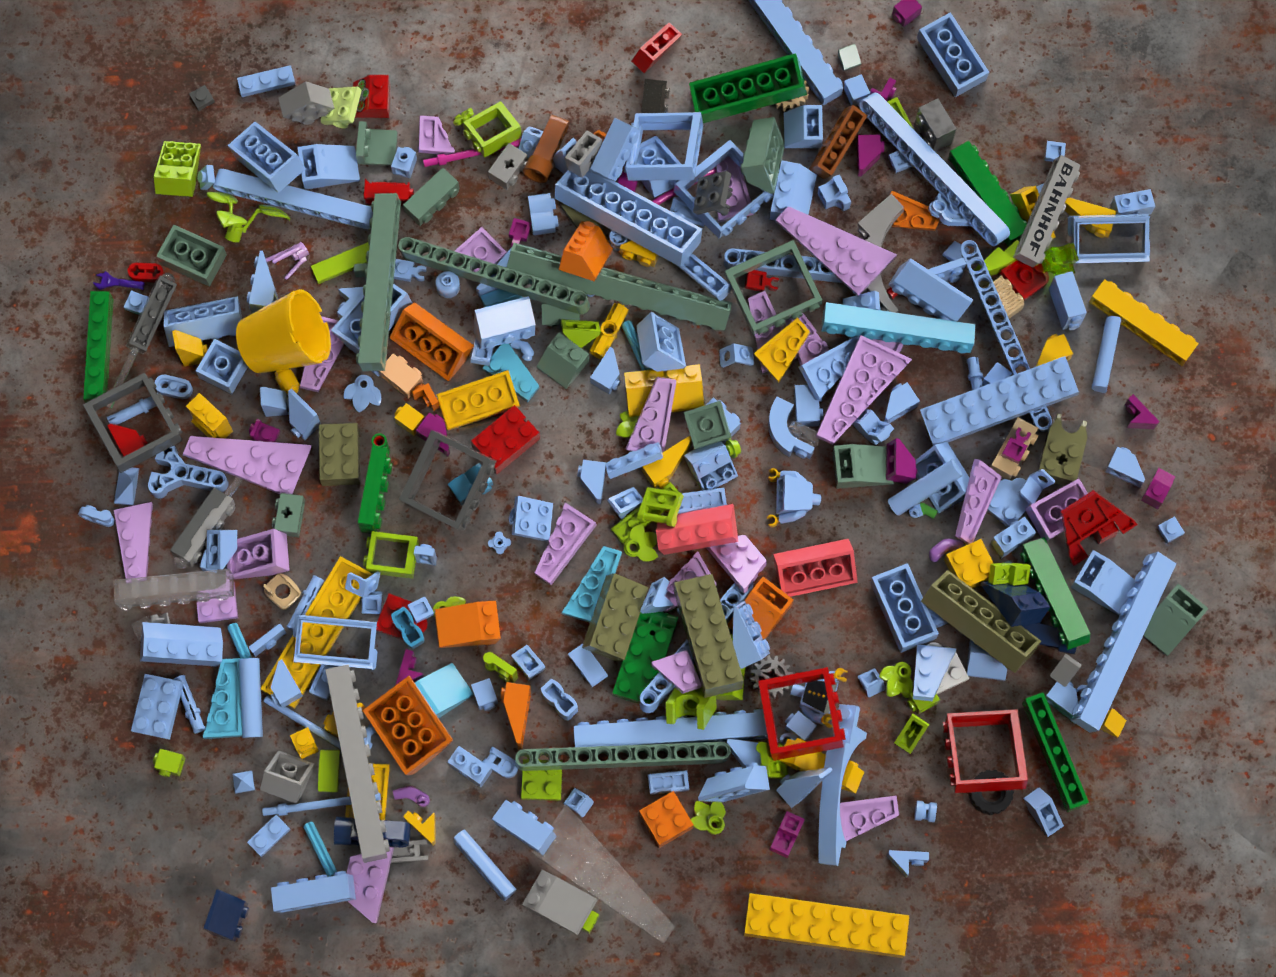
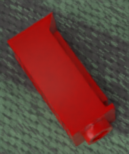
(403, 190)

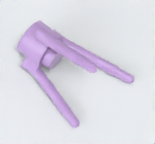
(297, 252)

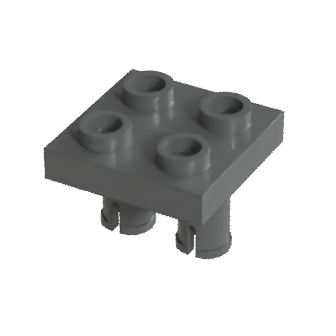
(713, 193)

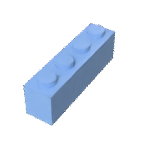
(313, 893)

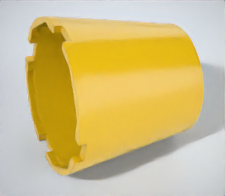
(284, 334)

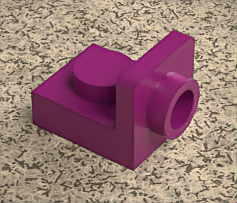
(263, 432)

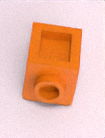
(429, 398)

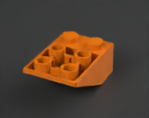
(768, 606)

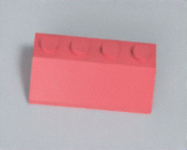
(698, 530)
(816, 568)

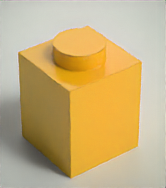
(408, 418)

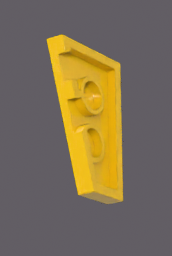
(782, 348)

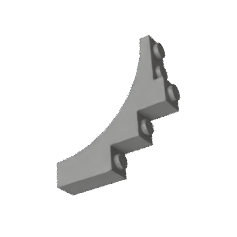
(875, 227)

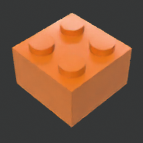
(666, 819)

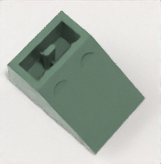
(859, 466)
(1174, 619)

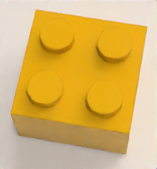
(970, 563)

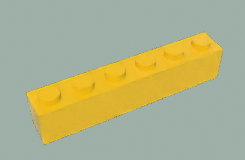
(1143, 322)

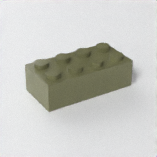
(615, 617)

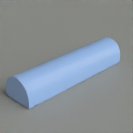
(706, 277)
(1106, 354)
(925, 487)
(250, 697)
(484, 865)

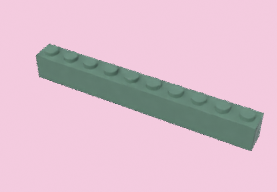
(379, 282)

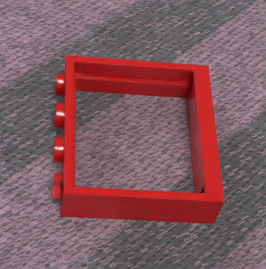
(982, 719)
(806, 747)

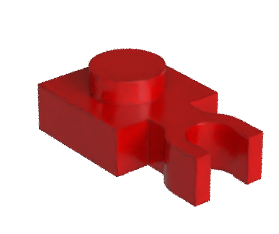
(757, 281)

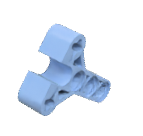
(171, 481)

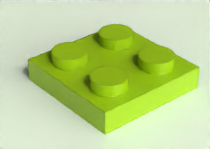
(541, 784)

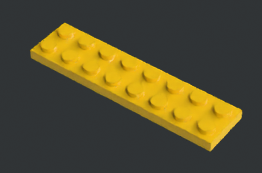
(318, 639)

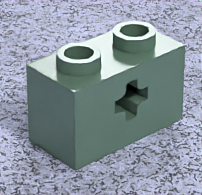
(293, 504)

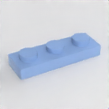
(266, 81)
(634, 460)

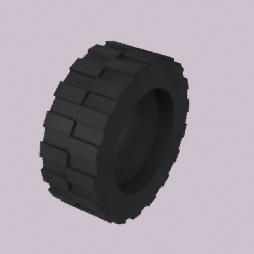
(991, 807)

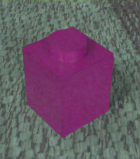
(906, 11)

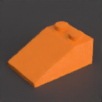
(467, 624)
(516, 702)

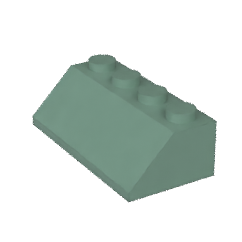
(763, 154)

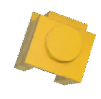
(304, 743)

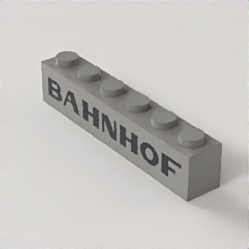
(1047, 211)

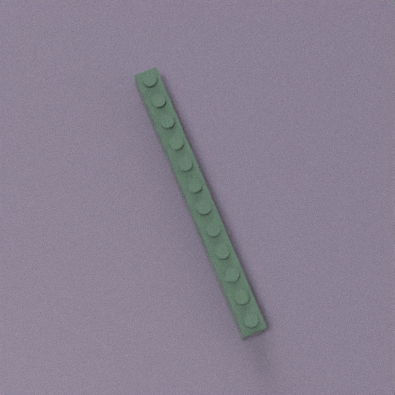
(625, 289)

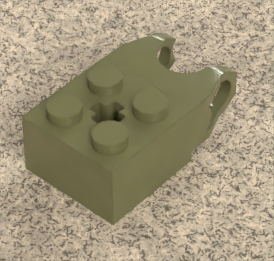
(1063, 447)

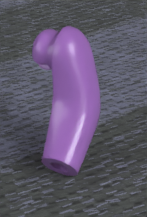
(943, 547)
(412, 793)

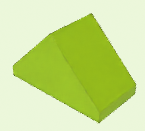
(580, 331)
(911, 733)

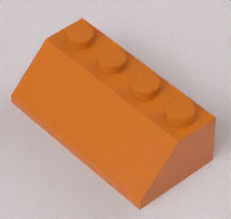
(586, 252)
(431, 341)

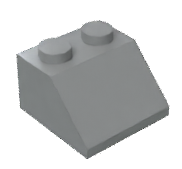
(286, 776)

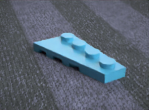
(586, 596)
(225, 710)

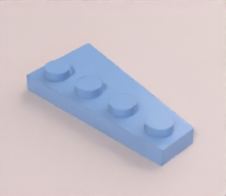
(827, 368)

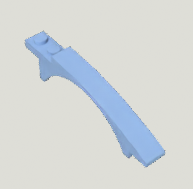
(830, 829)

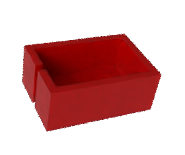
(506, 438)

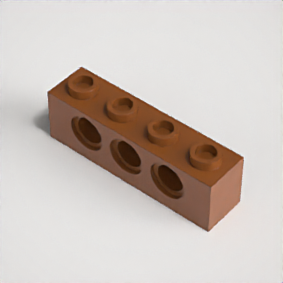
(838, 142)

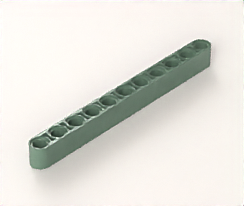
(499, 281)
(613, 760)

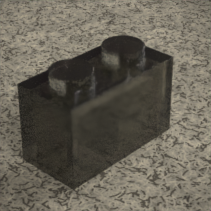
(654, 96)

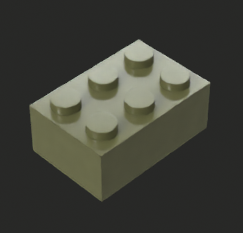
(339, 454)

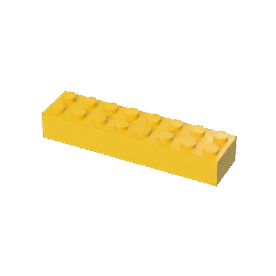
(826, 925)

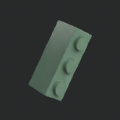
(431, 197)

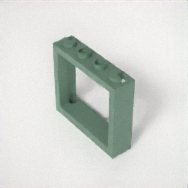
(759, 261)

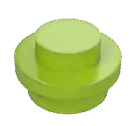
(733, 448)

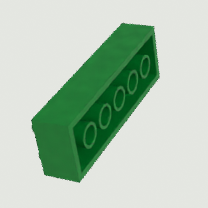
(748, 88)

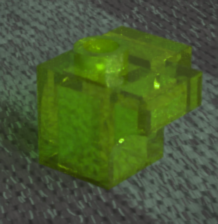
(1060, 259)

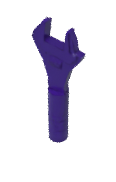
(108, 281)

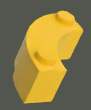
(852, 774)

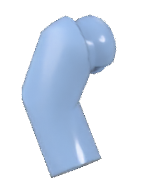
(525, 348)

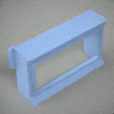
(1073, 231)
(369, 664)

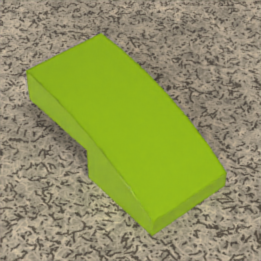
(1009, 573)
(329, 770)

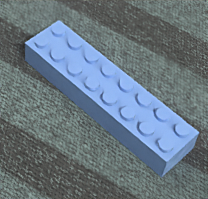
(629, 215)
(1000, 401)

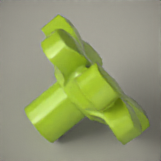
(465, 115)

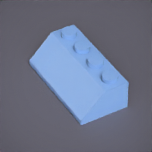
(929, 291)
(204, 320)
(348, 326)
(181, 644)

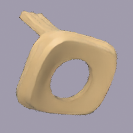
(271, 586)

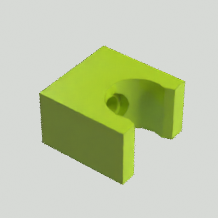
(690, 704)

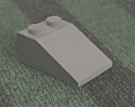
(559, 902)

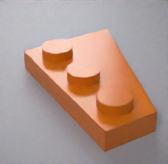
(915, 215)

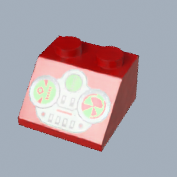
(374, 97)

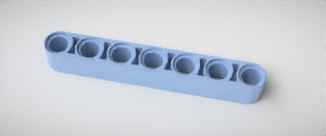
(778, 268)

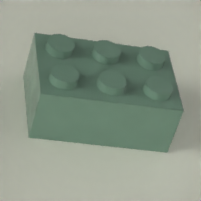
(191, 255)

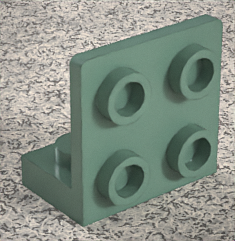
(375, 146)

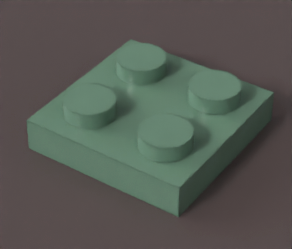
(707, 425)

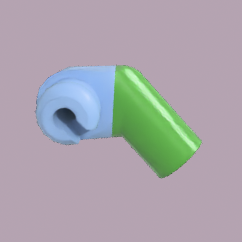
(922, 509)

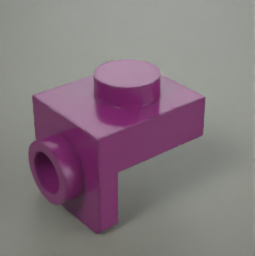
(888, 91)

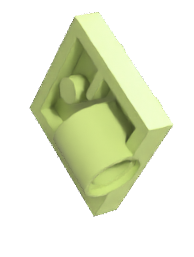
(345, 104)

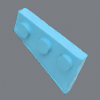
(507, 359)

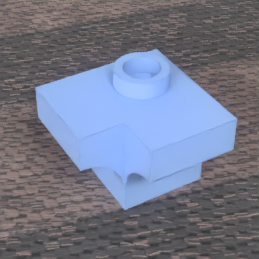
(834, 194)

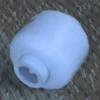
(447, 284)

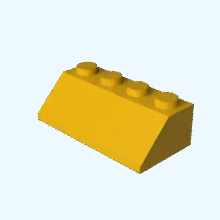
(687, 393)

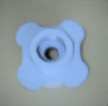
(504, 543)

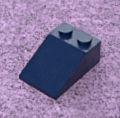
(1017, 603)
(226, 916)

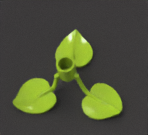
(235, 222)

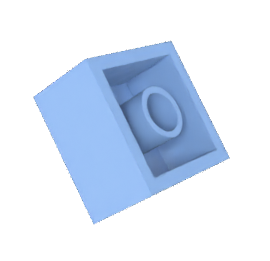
(222, 366)

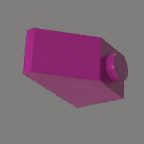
(868, 152)
(435, 423)
(899, 463)
(1158, 488)

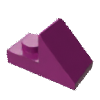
(1144, 418)
(408, 662)

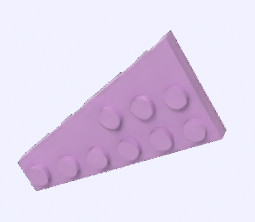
(843, 254)
(864, 378)
(262, 463)

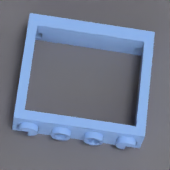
(666, 121)
(680, 189)

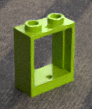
(499, 141)
(409, 569)

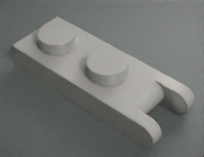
(410, 853)

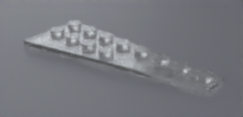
(591, 866)

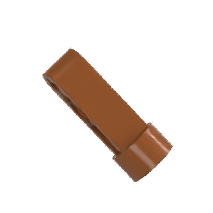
(540, 163)

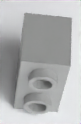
(583, 154)
(509, 157)

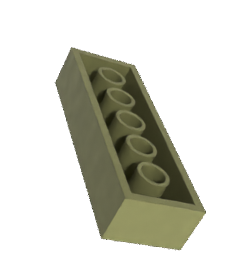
(980, 621)
(708, 635)

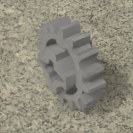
(764, 674)

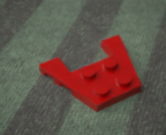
(1086, 518)

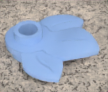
(362, 396)

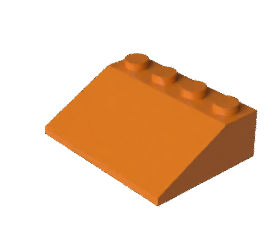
(408, 726)

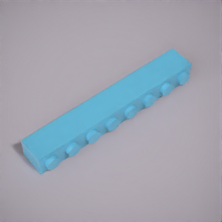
(898, 328)

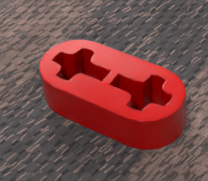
(145, 267)

